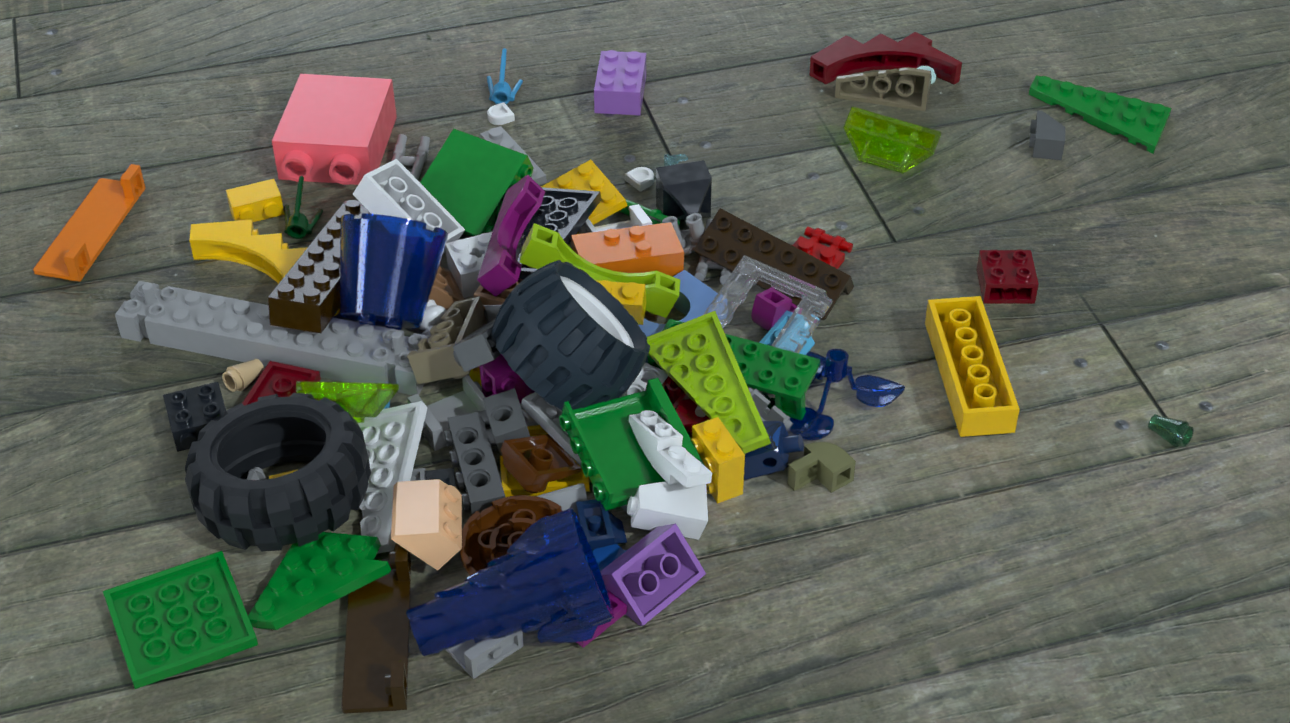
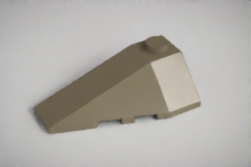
(895, 87)

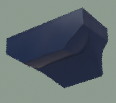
(599, 525)

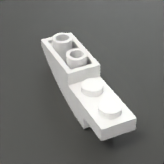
(665, 451)

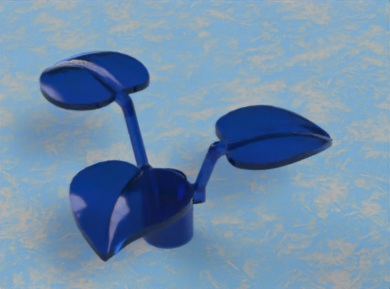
(870, 390)

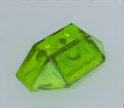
(889, 141)
(357, 399)

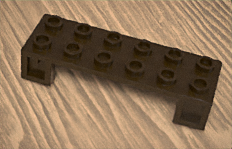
(731, 238)
(379, 641)

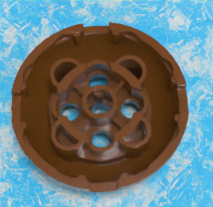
(499, 526)

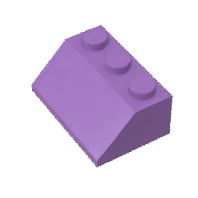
(653, 573)

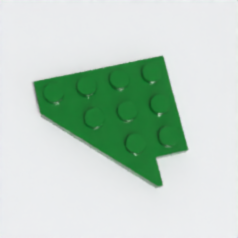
(317, 576)

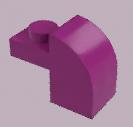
(769, 308)

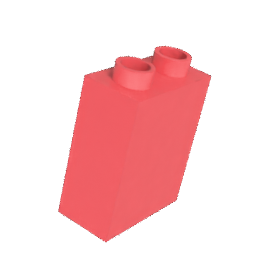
(334, 128)

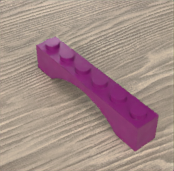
(499, 264)

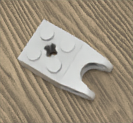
(466, 258)

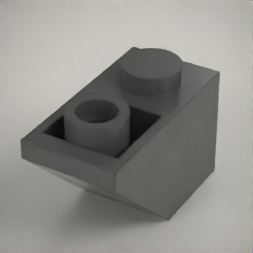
(1046, 137)

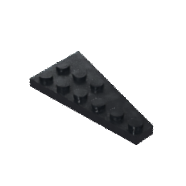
(562, 212)

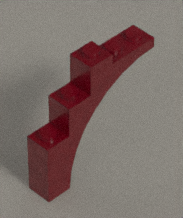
(882, 53)

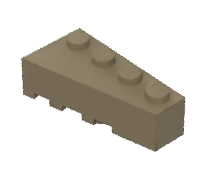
(435, 355)

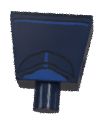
(775, 455)

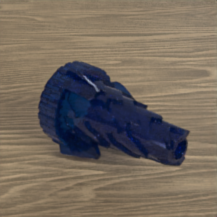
(541, 584)

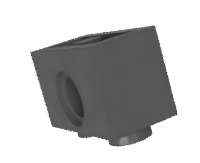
(504, 417)

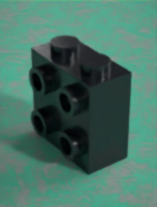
(191, 411)

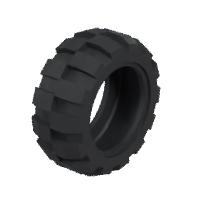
(285, 507)

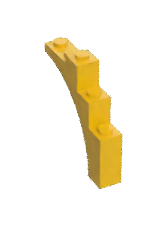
(242, 244)

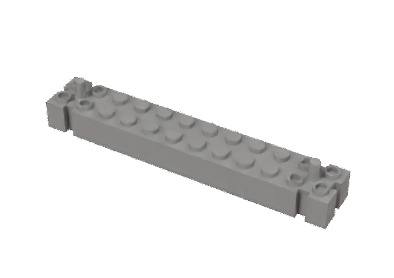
(243, 333)

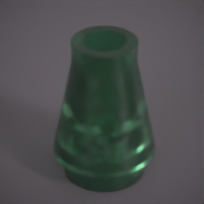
(1172, 430)

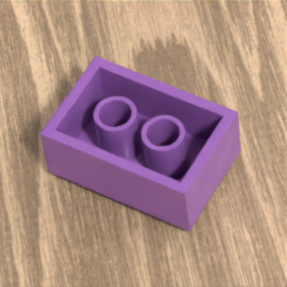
(620, 83)

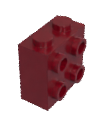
(1007, 277)

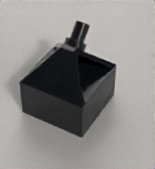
(684, 190)

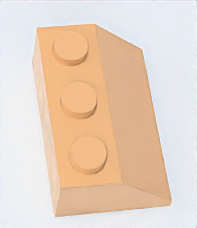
(427, 520)

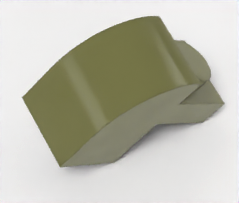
(822, 462)

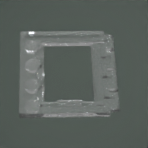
(803, 319)

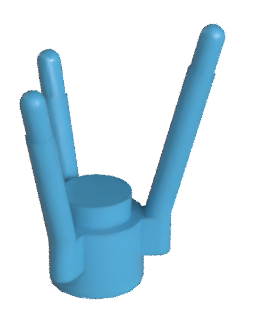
(502, 91)

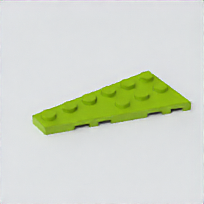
(705, 368)

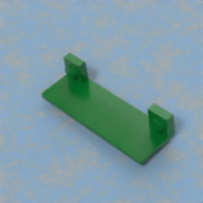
(771, 371)

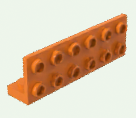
(91, 226)

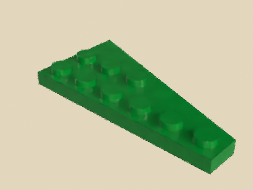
(1113, 113)

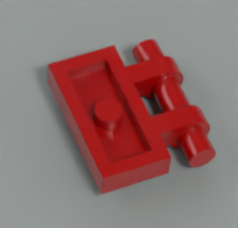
(830, 255)

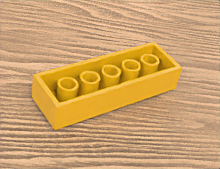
(971, 367)

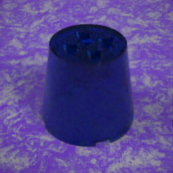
(387, 269)

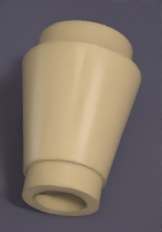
(241, 375)

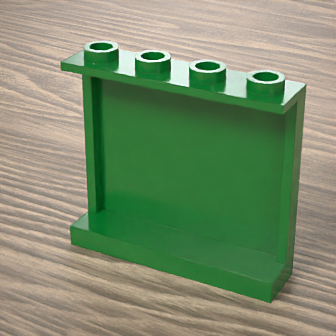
(472, 179)
(609, 447)

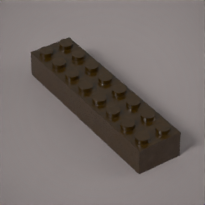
(311, 288)

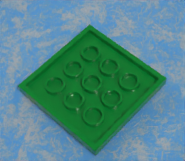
(179, 619)

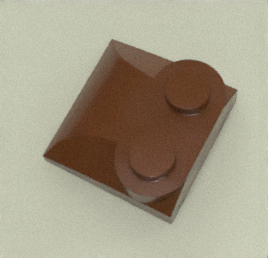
(537, 461)

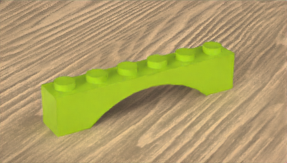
(547, 246)

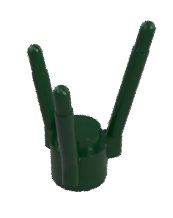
(297, 224)

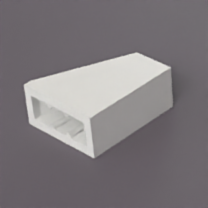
(670, 504)

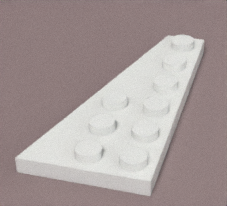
(392, 451)

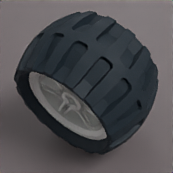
(569, 337)

